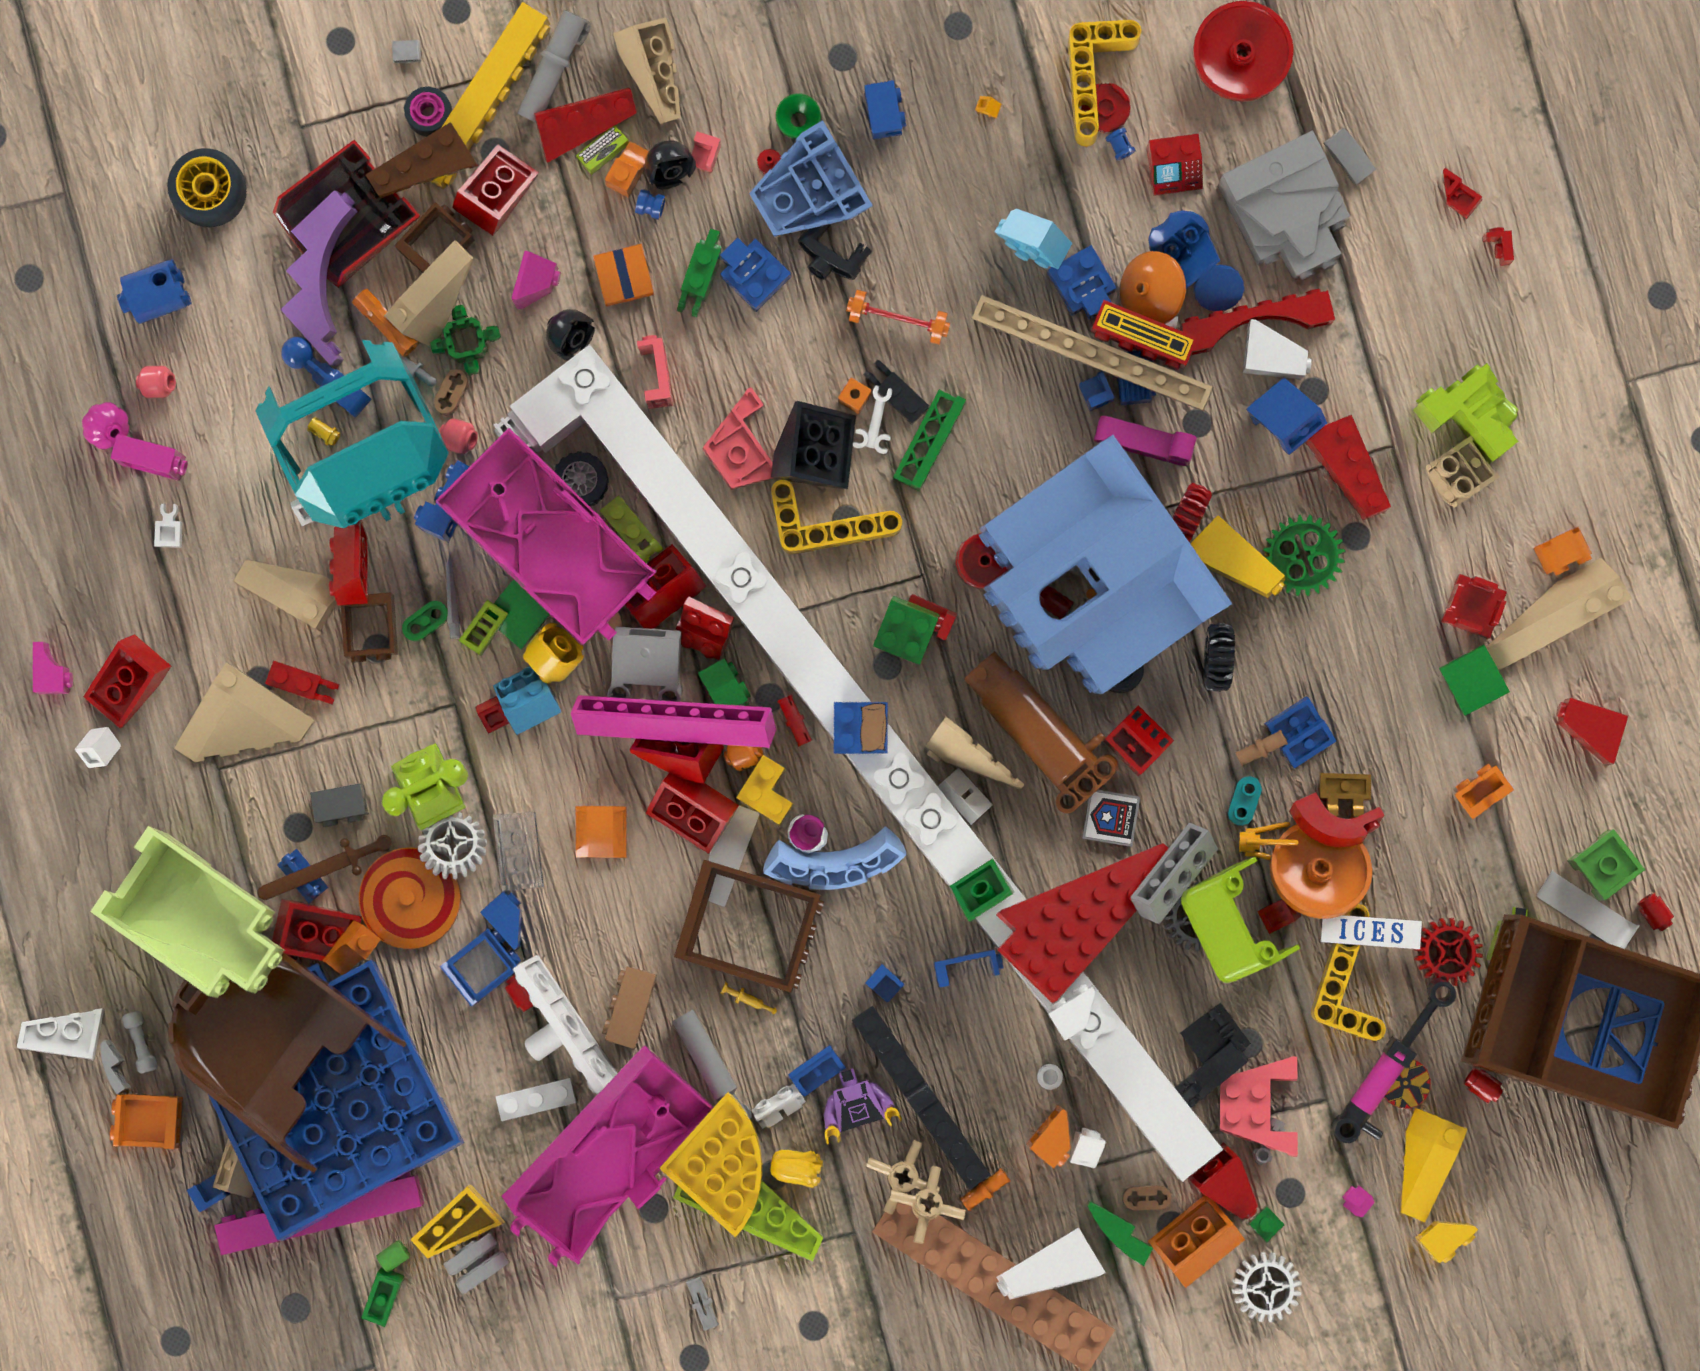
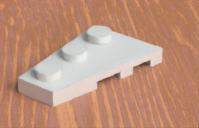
(63, 1035)

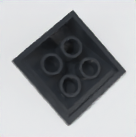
(815, 447)

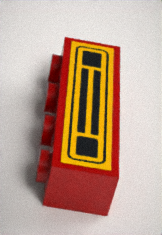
(1144, 335)

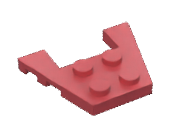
(736, 450)
(1247, 1105)

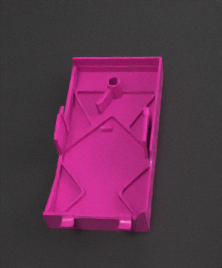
(546, 538)

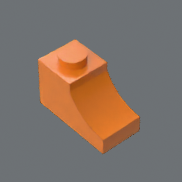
(627, 169)
(351, 948)

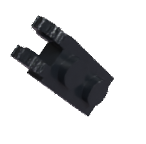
(903, 398)

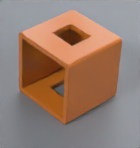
(857, 404)

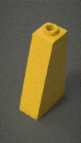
(1236, 559)

